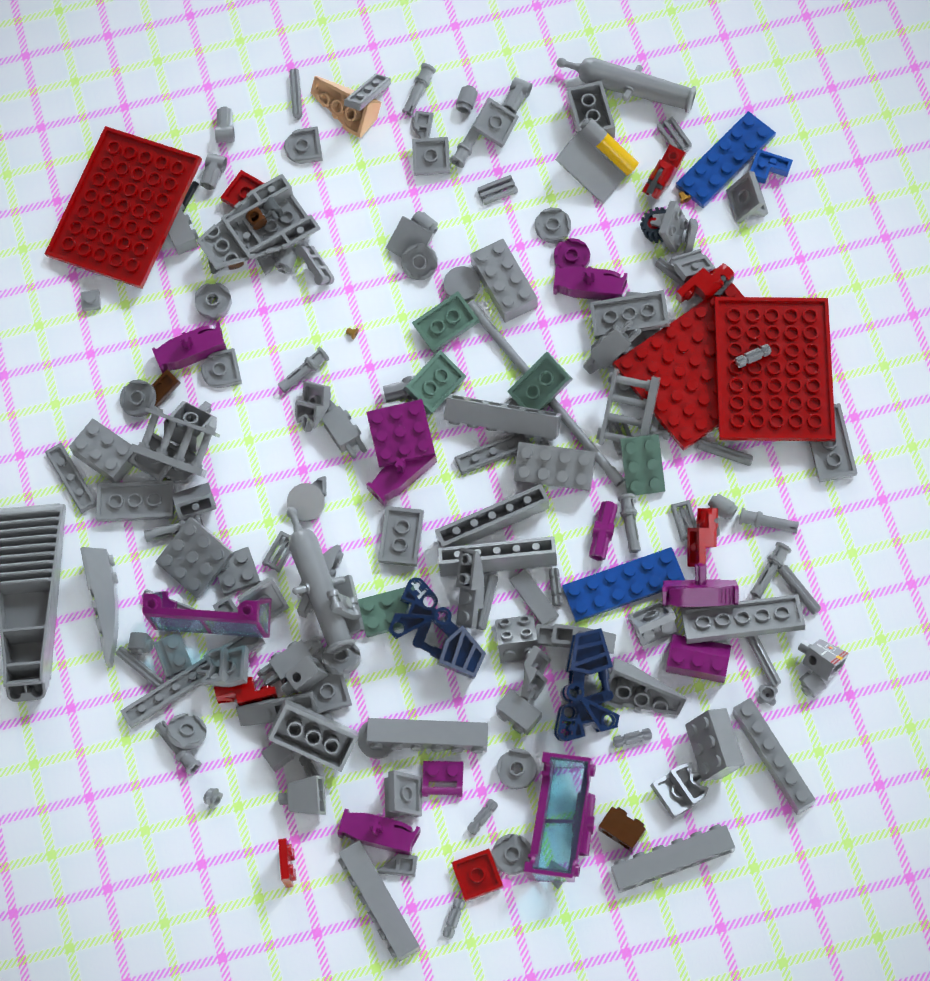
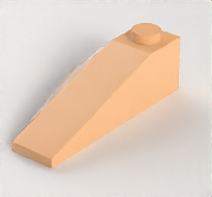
(332, 97)

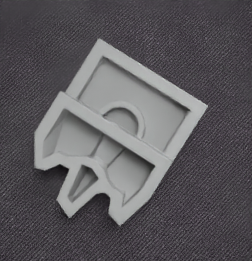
(313, 405)
(225, 667)
(534, 667)
(680, 789)

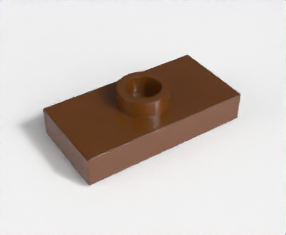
(165, 386)

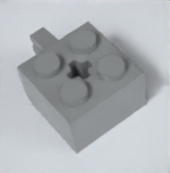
(196, 415)

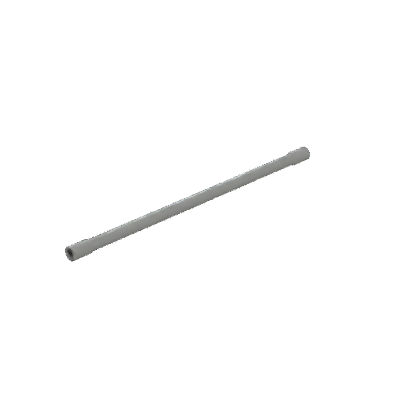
(610, 471)

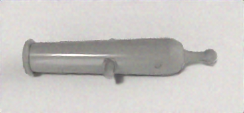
(632, 82)
(316, 582)

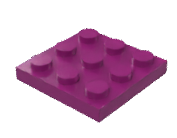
(400, 432)

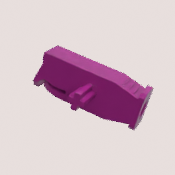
(589, 283)
(189, 347)
(396, 478)
(701, 591)
(378, 832)

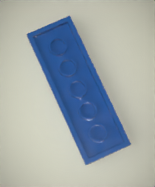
(725, 159)
(621, 584)

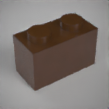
(622, 828)

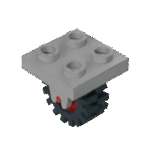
(665, 225)

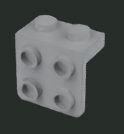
(515, 637)

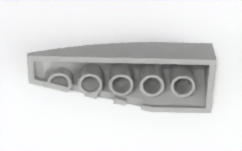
(102, 586)

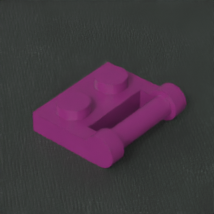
(443, 773)

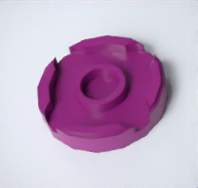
(572, 253)

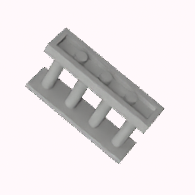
(646, 404)
(178, 460)

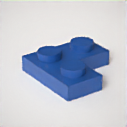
(768, 162)

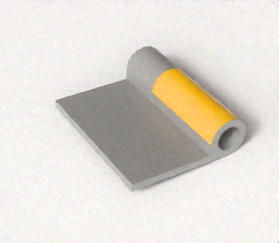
(596, 160)

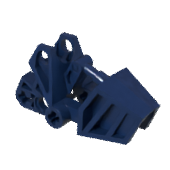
(459, 650)
(585, 657)

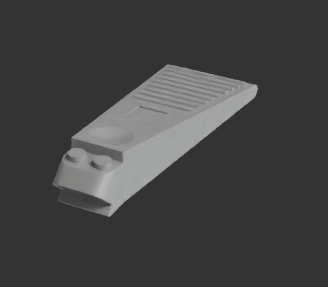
(29, 596)

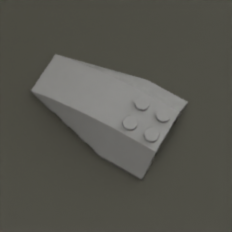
(236, 241)

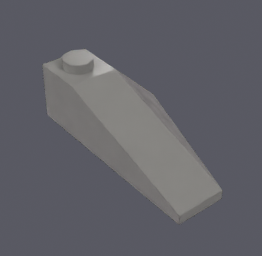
(641, 691)

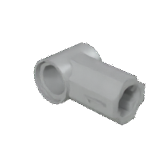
(518, 92)
(224, 130)
(214, 166)
(395, 390)

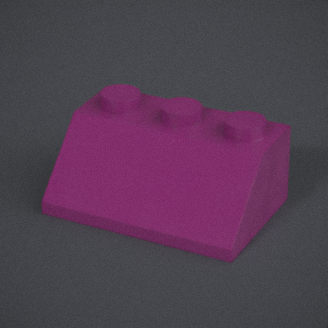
(698, 660)

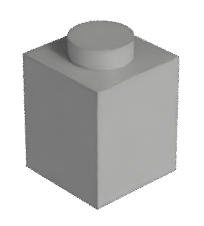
(277, 756)

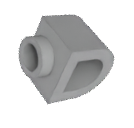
(140, 643)
(812, 684)

